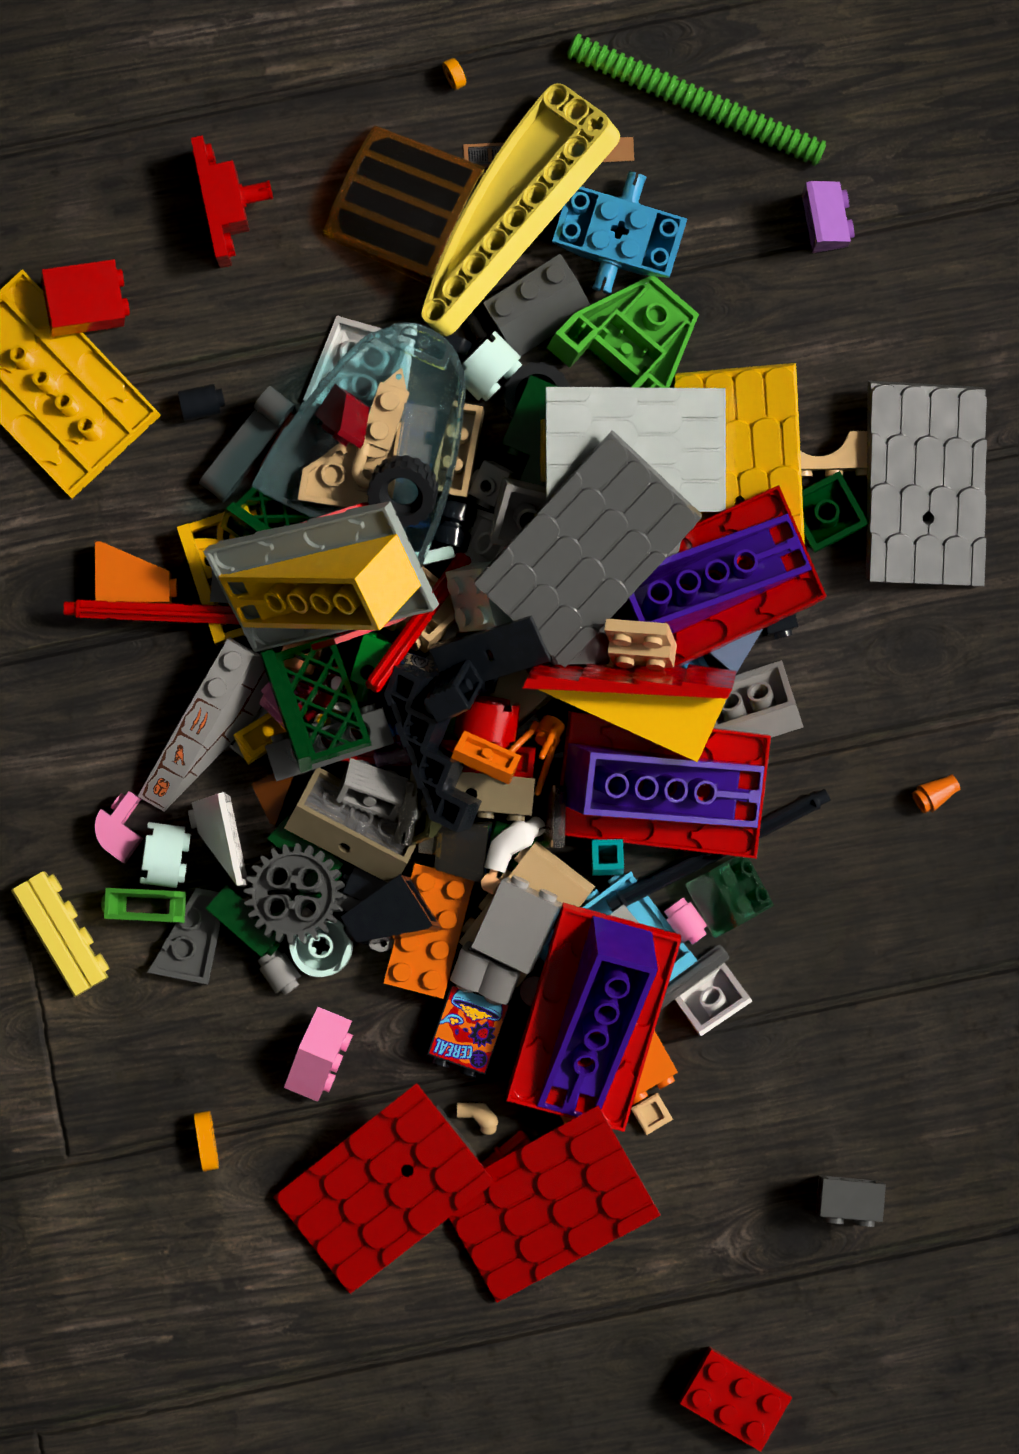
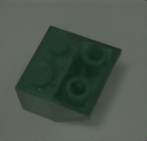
(729, 895)

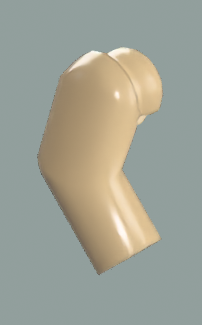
(481, 1113)

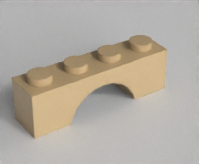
(848, 458)

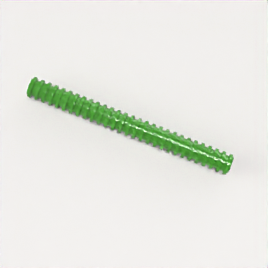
(696, 99)

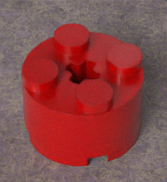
(490, 720)

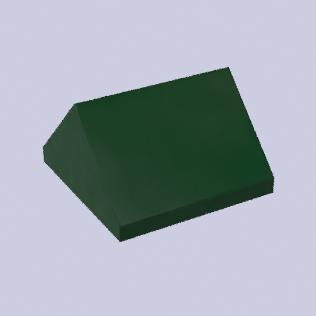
(830, 512)

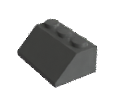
(536, 305)

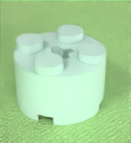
(489, 365)
(164, 854)
(330, 961)

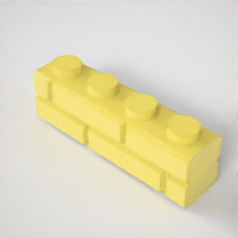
(60, 934)

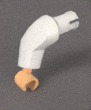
(510, 841)

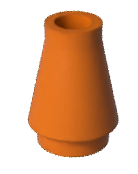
(934, 793)

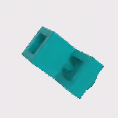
(607, 857)

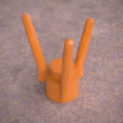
(548, 736)

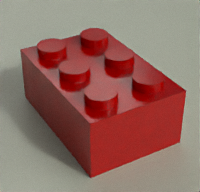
(735, 1399)

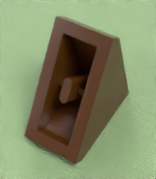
(273, 796)

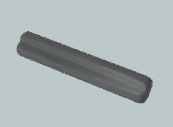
(695, 973)

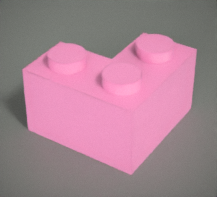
(319, 1054)

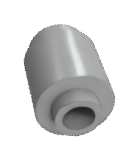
(279, 972)

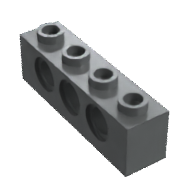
(379, 730)

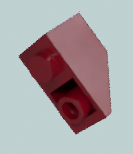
(344, 417)

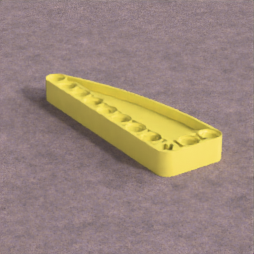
(516, 199)

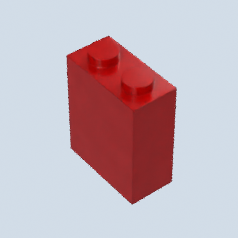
(84, 297)

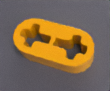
(206, 1141)

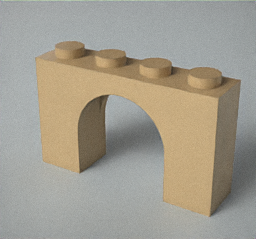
(542, 871)

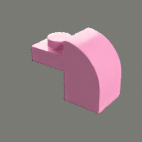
(112, 832)

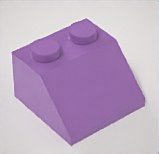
(826, 215)

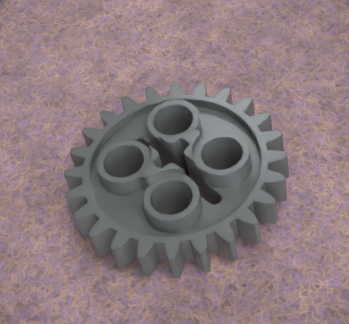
(291, 921)

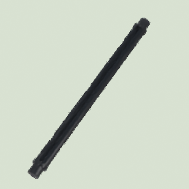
(701, 859)

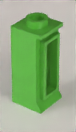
(115, 903)

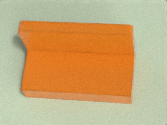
(486, 757)

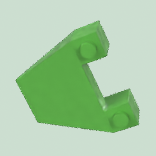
(633, 331)

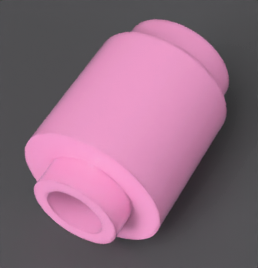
(686, 921)

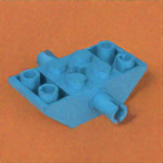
(651, 240)

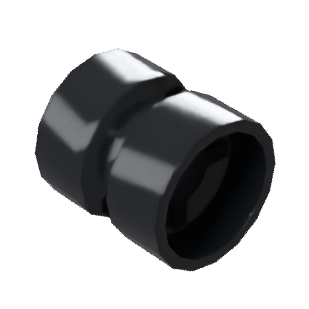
(454, 525)

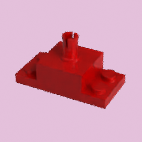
(225, 199)

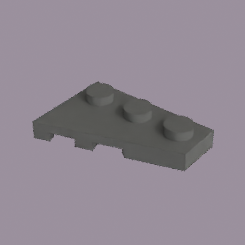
(192, 944)

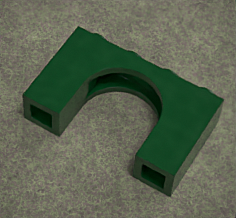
(233, 913)

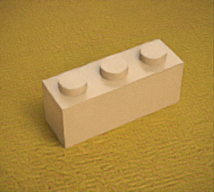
(467, 452)

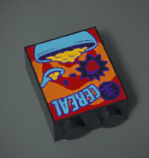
(467, 1032)

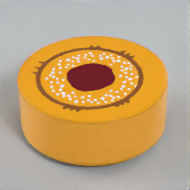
(454, 73)

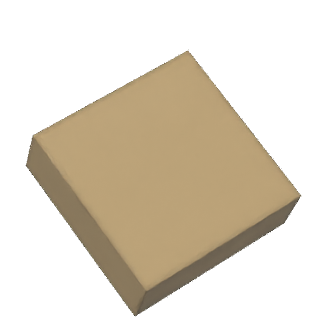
(651, 1113)

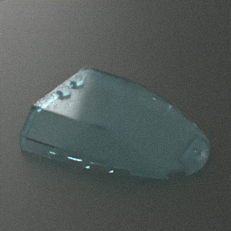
(432, 378)

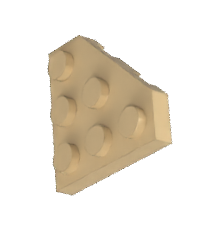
(330, 477)

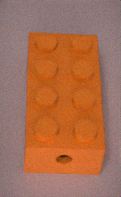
(426, 960)

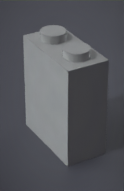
(517, 924)

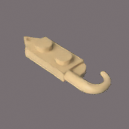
(381, 424)

